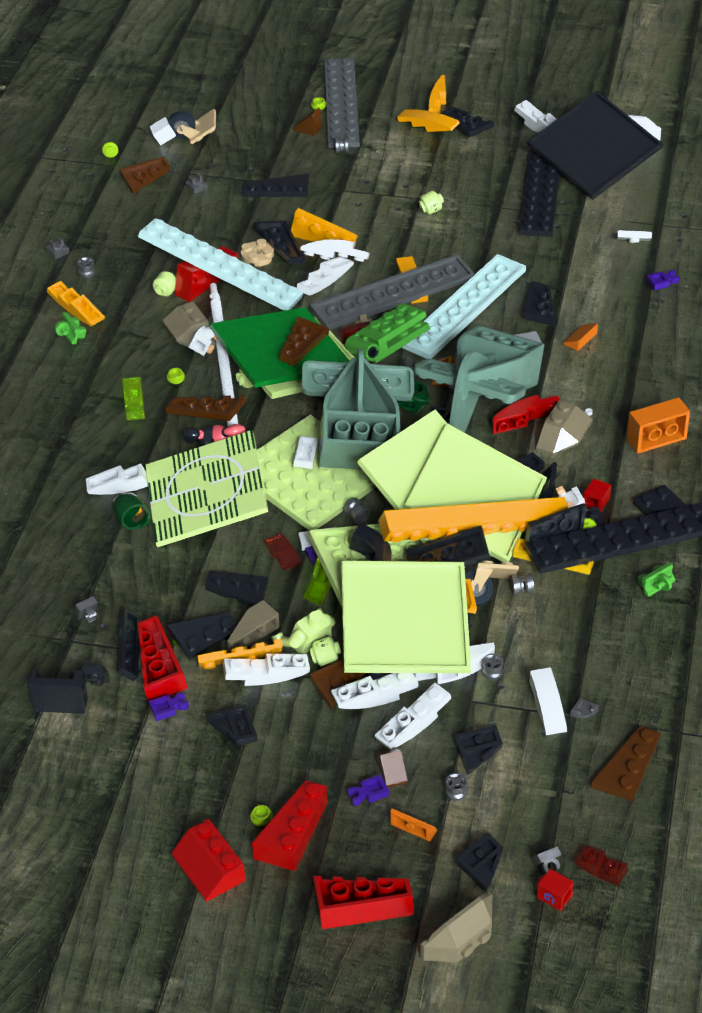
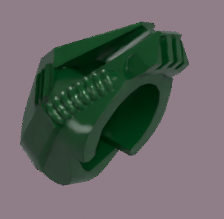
(420, 398)

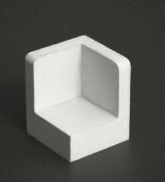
(162, 131)

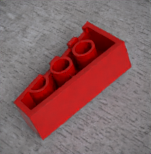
(291, 829)

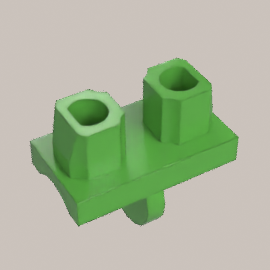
(70, 328)
(658, 579)

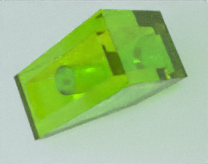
(133, 398)
(317, 585)

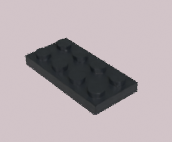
(465, 547)

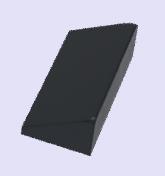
(550, 473)

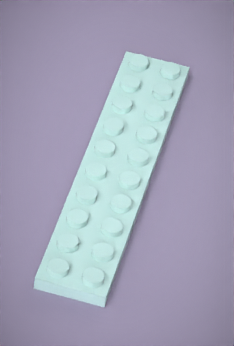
(221, 264)
(466, 305)

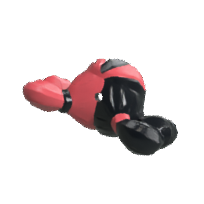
(210, 432)

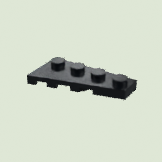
(278, 187)

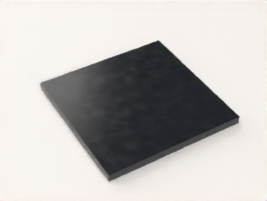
(595, 144)

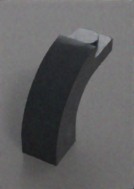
(370, 544)

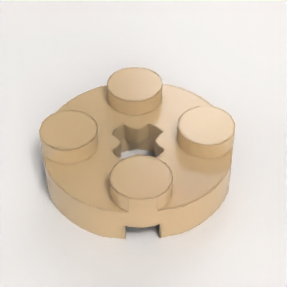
(250, 250)

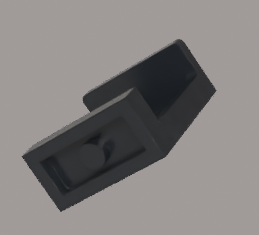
(58, 694)

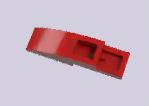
(521, 412)

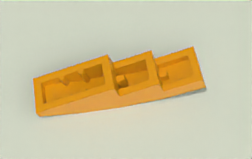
(438, 95)
(431, 120)
(75, 304)

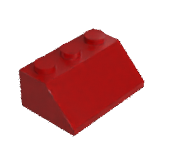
(208, 861)

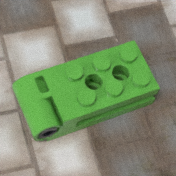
(388, 333)

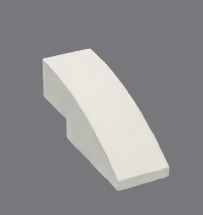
(117, 480)
(547, 701)

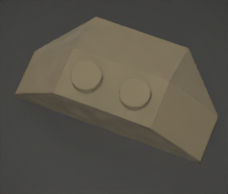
(184, 323)
(563, 428)
(461, 933)

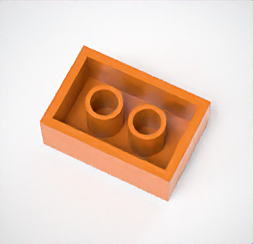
(658, 425)

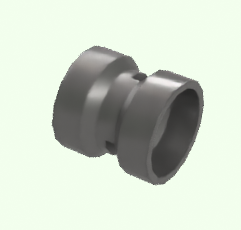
(356, 510)
(522, 584)

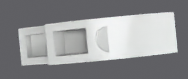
(533, 117)
(328, 249)
(477, 654)
(270, 670)
(372, 693)
(417, 717)

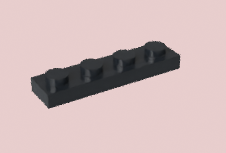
(128, 644)

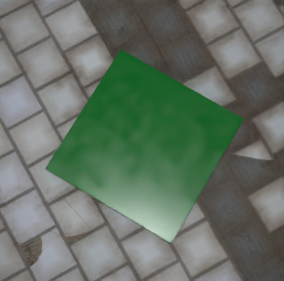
(259, 339)

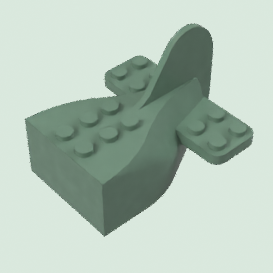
(485, 365)
(358, 406)

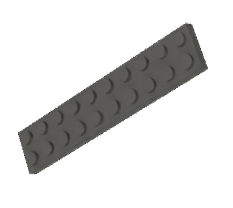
(341, 101)
(391, 292)

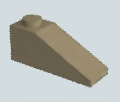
(254, 625)

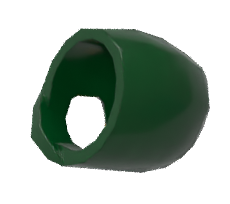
(128, 505)

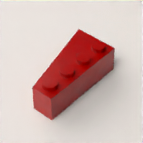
(194, 281)
(160, 666)
(361, 900)

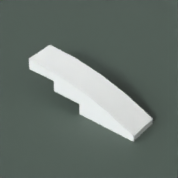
(325, 276)

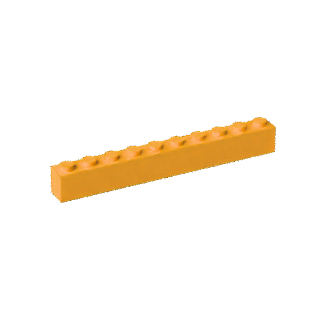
(449, 520)

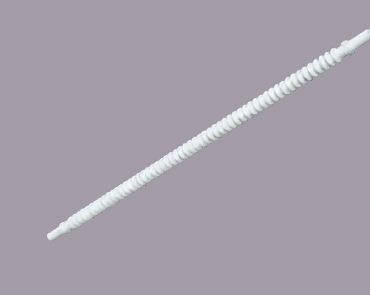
(223, 357)

